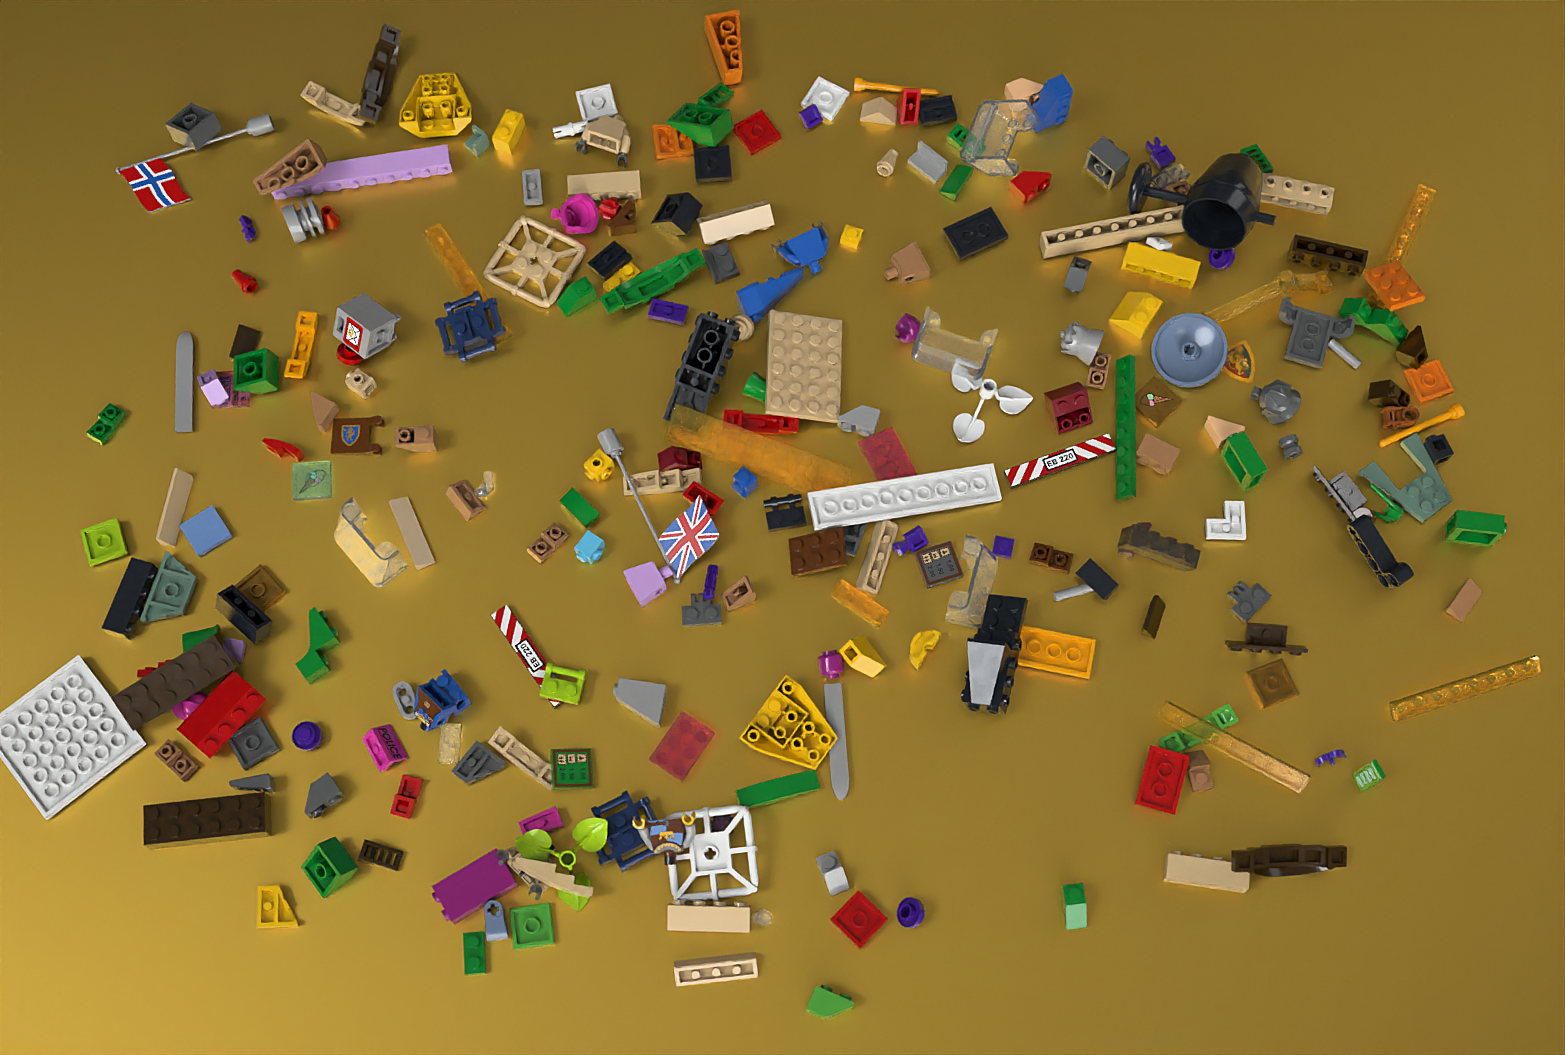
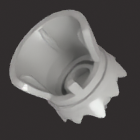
(1081, 341)

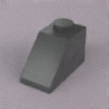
(1077, 274)

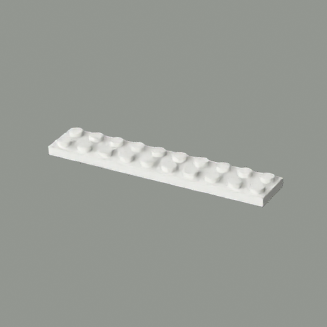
(903, 496)

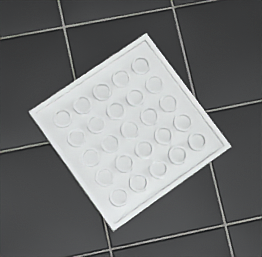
(64, 737)

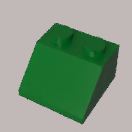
(256, 371)
(329, 866)

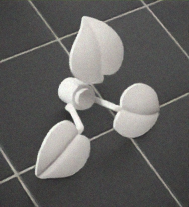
(1011, 401)

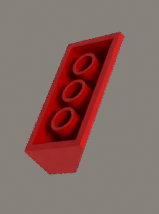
(221, 714)

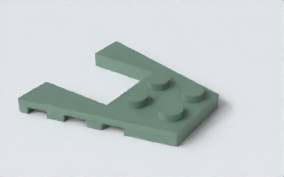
(1424, 494)

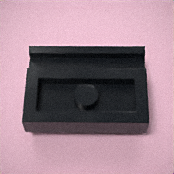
(937, 110)
(609, 260)

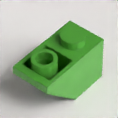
(827, 1004)

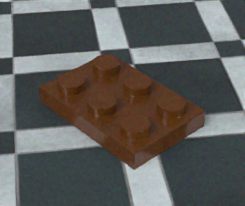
(818, 552)

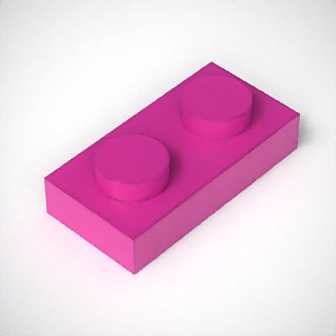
(546, 820)

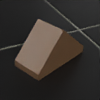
(324, 411)
(739, 594)

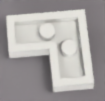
(1232, 526)

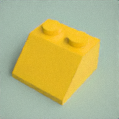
(1136, 312)

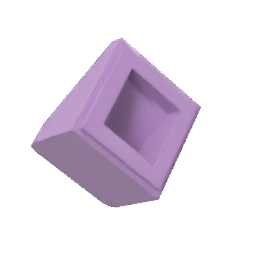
(237, 648)

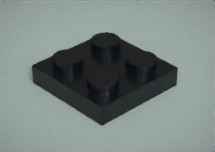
(712, 164)

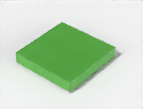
(532, 926)

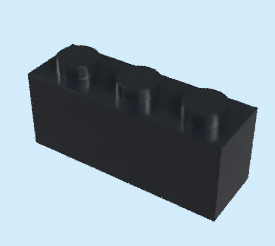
(243, 614)

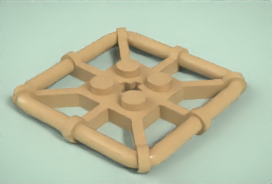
(538, 272)

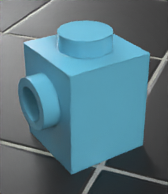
(589, 548)

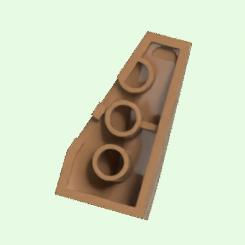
(293, 168)

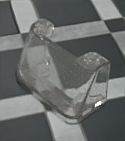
(378, 563)
(970, 606)

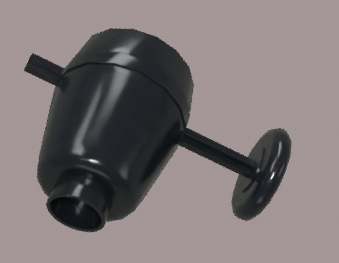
(1218, 205)

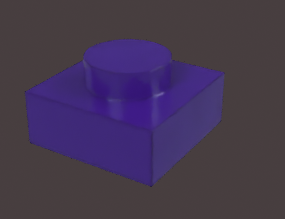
(810, 116)
(1003, 547)

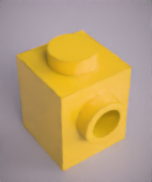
(598, 466)

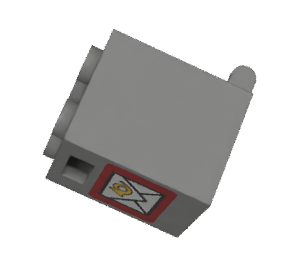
(365, 325)

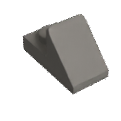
(832, 873)

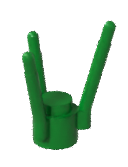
(1393, 511)

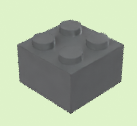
(193, 126)
(1107, 162)

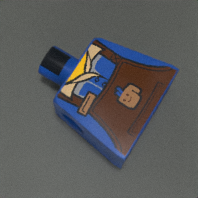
(432, 706)

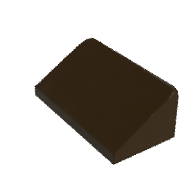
(244, 342)
(1153, 618)

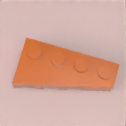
(725, 42)

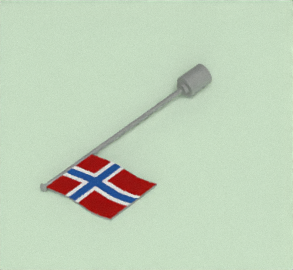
(156, 183)

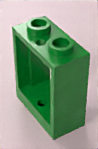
(1243, 460)
(1475, 528)

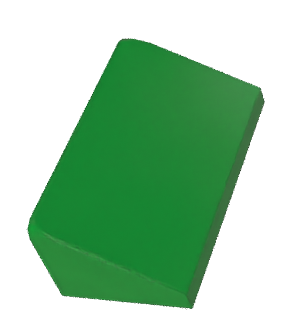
(956, 181)

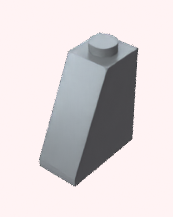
(642, 698)

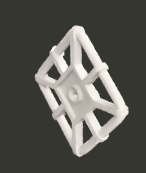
(722, 861)

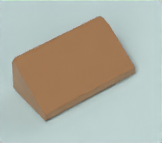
(465, 499)
(1464, 600)

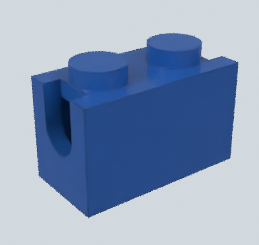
(452, 689)

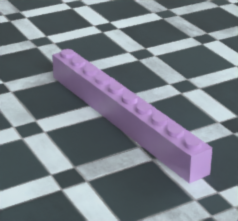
(373, 170)

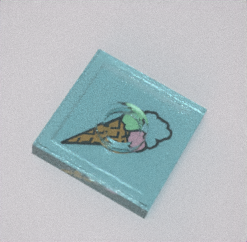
(311, 480)

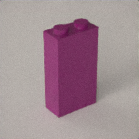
(473, 887)

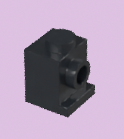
(1439, 443)

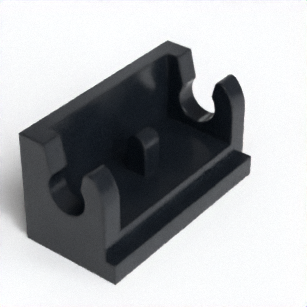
(1097, 579)

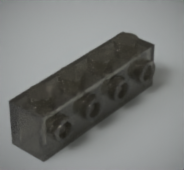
(1159, 548)

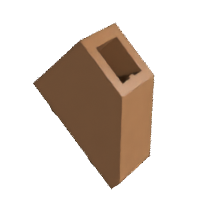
(416, 438)

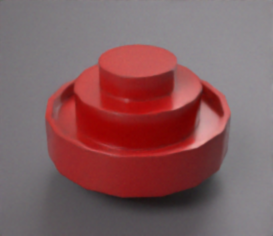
(347, 355)

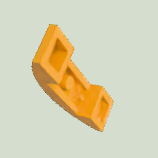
(303, 345)

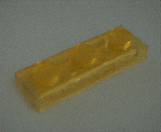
(859, 603)

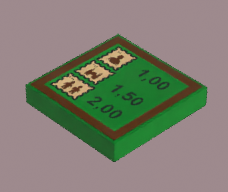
(571, 768)

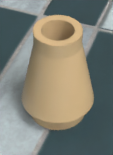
(887, 163)

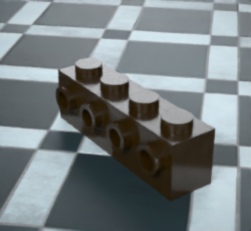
(1327, 255)

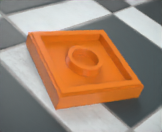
(1428, 381)

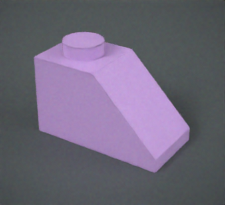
(212, 387)

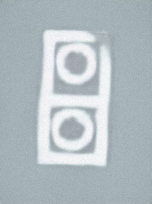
(1170, 175)

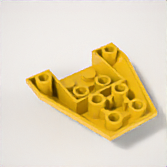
(436, 106)
(790, 727)

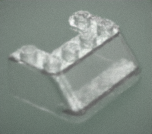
(994, 134)

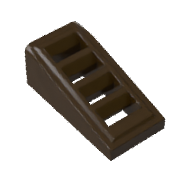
(369, 860)

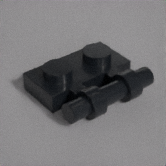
(785, 518)

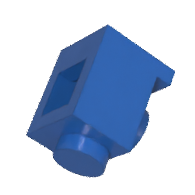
(744, 482)

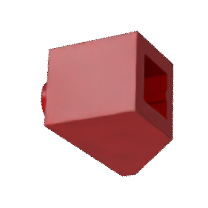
(1028, 184)

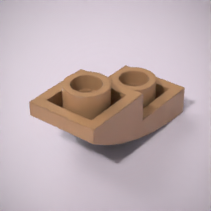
(1098, 370)
(548, 542)
(176, 760)

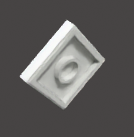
(827, 98)
(596, 103)

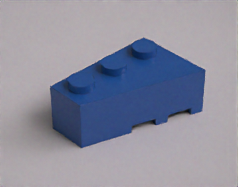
(1053, 103)

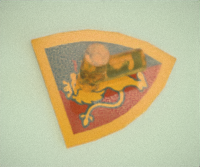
(1240, 362)

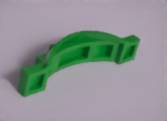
(652, 282)

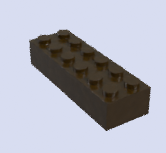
(175, 681)
(207, 820)

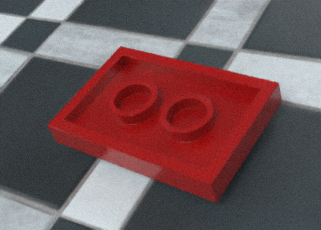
(1162, 779)

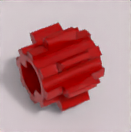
(609, 208)

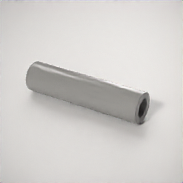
(1344, 353)
(1071, 592)

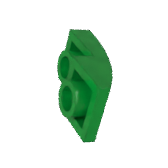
(108, 421)
(579, 507)

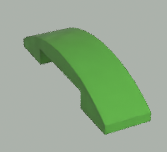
(1179, 741)

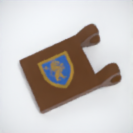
(353, 436)

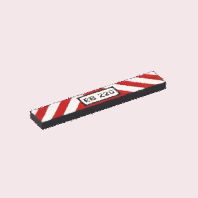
(1059, 461)
(523, 646)

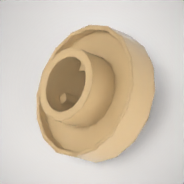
(746, 326)

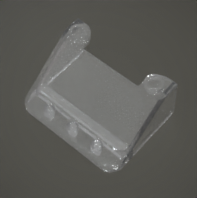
(951, 351)

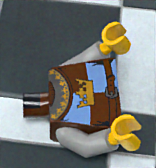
(667, 835)

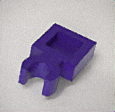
(1160, 155)

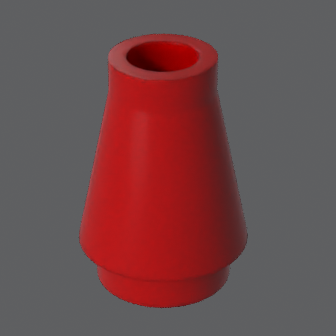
(330, 218)
(246, 282)

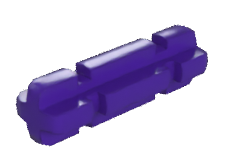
(710, 582)

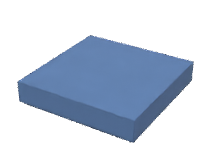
(205, 531)

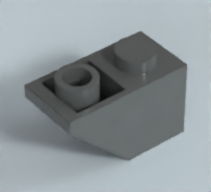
(322, 794)

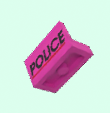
(384, 747)

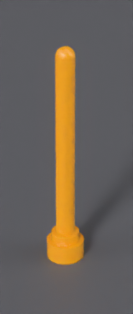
(862, 84)
(1454, 412)

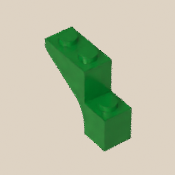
(1380, 321)
(321, 640)

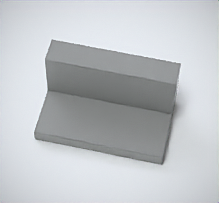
(928, 162)

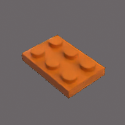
(1394, 285)

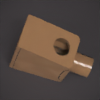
(908, 265)

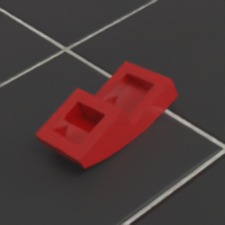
(280, 448)
(407, 796)

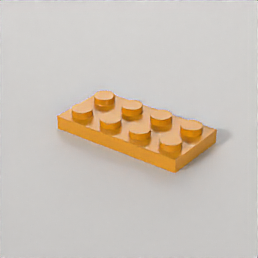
(1056, 652)

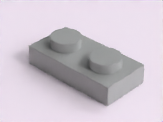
(532, 187)

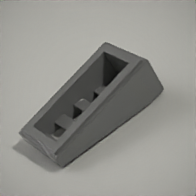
(258, 783)

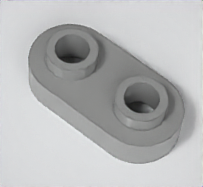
(406, 701)

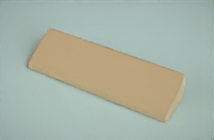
(174, 508)
(411, 532)
(877, 556)
(715, 969)

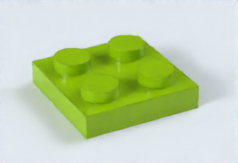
(103, 542)

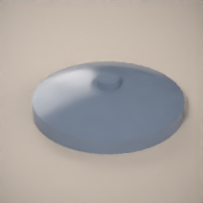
(1189, 350)

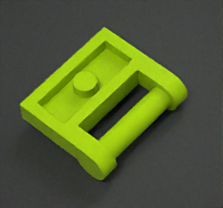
(561, 689)

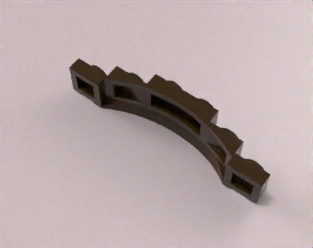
(379, 74)
(1288, 859)

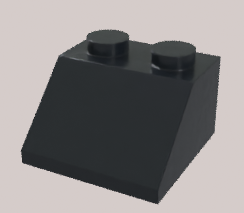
(677, 213)

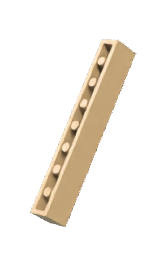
(1111, 232)

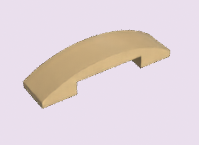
(331, 104)
(522, 757)

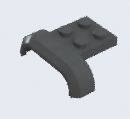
(1311, 333)

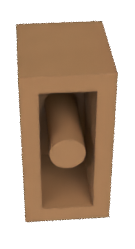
(1157, 454)

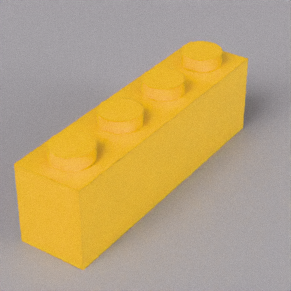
(1160, 265)

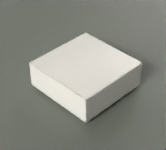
(1159, 243)

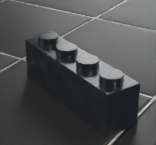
(130, 598)

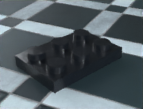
(975, 233)

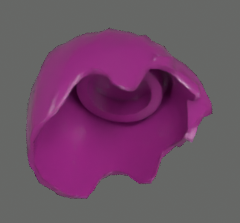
(907, 328)

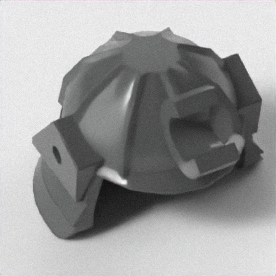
(1277, 401)

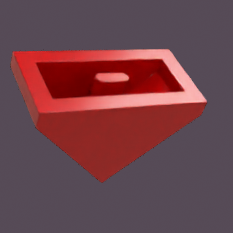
(908, 105)
(710, 500)

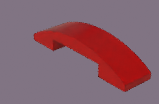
(762, 423)

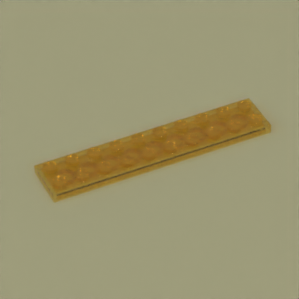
(754, 451)

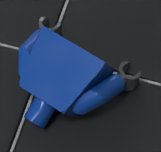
(805, 248)

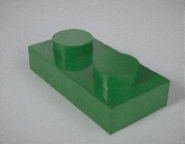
(474, 953)

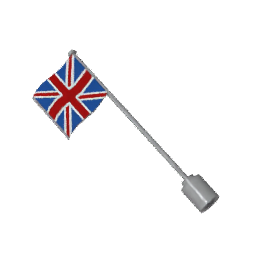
(686, 536)

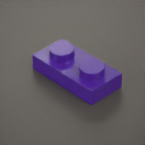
(668, 311)

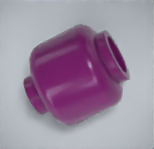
(831, 664)

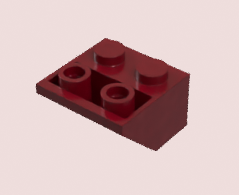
(1069, 407)

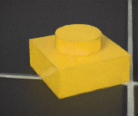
(851, 236)

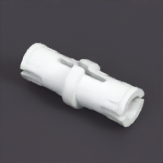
(570, 129)

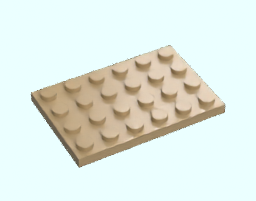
(803, 366)

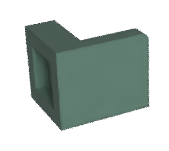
(477, 142)

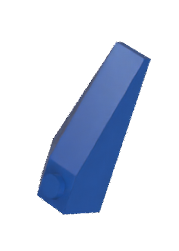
(759, 299)

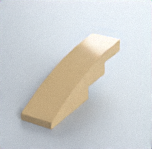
(662, 482)
(546, 874)

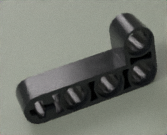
(1377, 554)

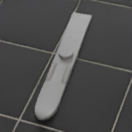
(184, 383)
(838, 751)

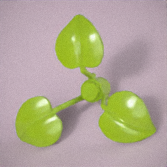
(589, 833)

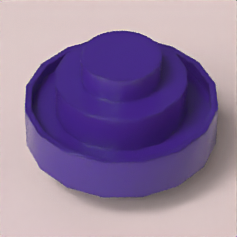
(1221, 259)
(307, 736)
(910, 912)

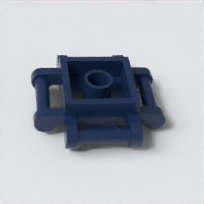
(470, 326)
(621, 834)

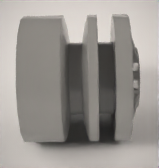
(302, 220)

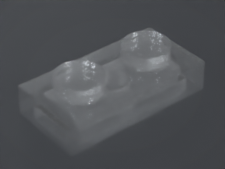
(450, 743)

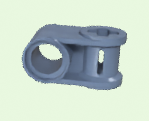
(495, 925)

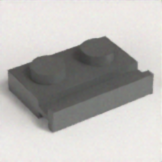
(720, 262)

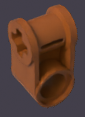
(1395, 417)

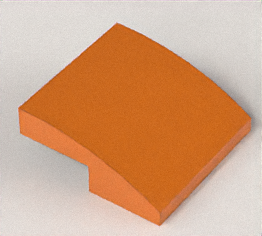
(670, 142)

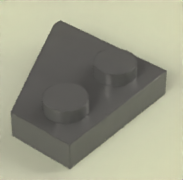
(477, 764)

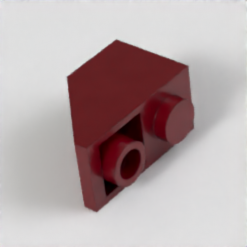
(679, 458)

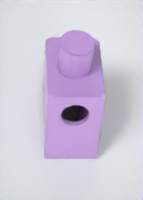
(647, 581)

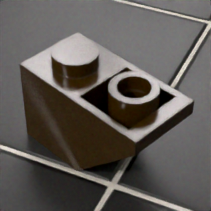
(1412, 350)
(1387, 393)

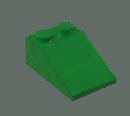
(702, 123)

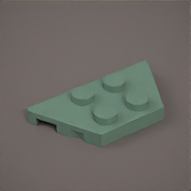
(169, 592)

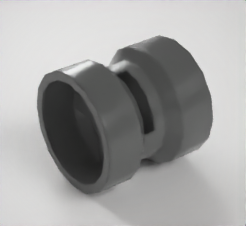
(1290, 446)

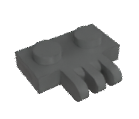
(1247, 600)
(701, 613)

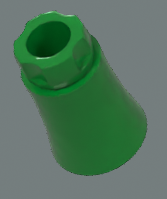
(755, 387)

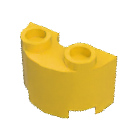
(920, 643)

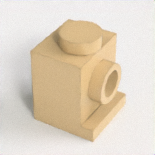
(364, 386)

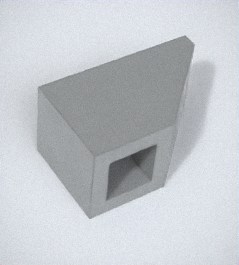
(860, 420)

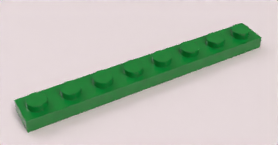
(1125, 428)

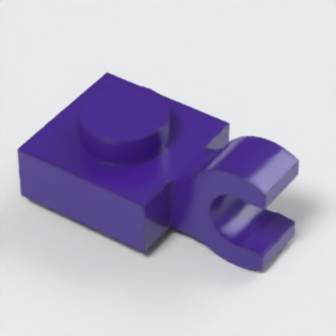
(913, 541)

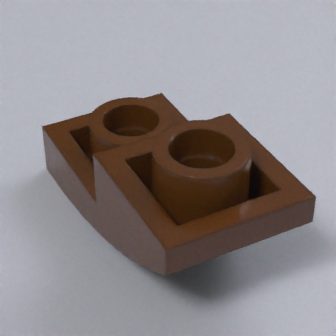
(1053, 559)

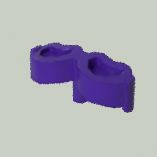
(248, 230)
(1329, 756)

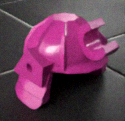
(578, 214)

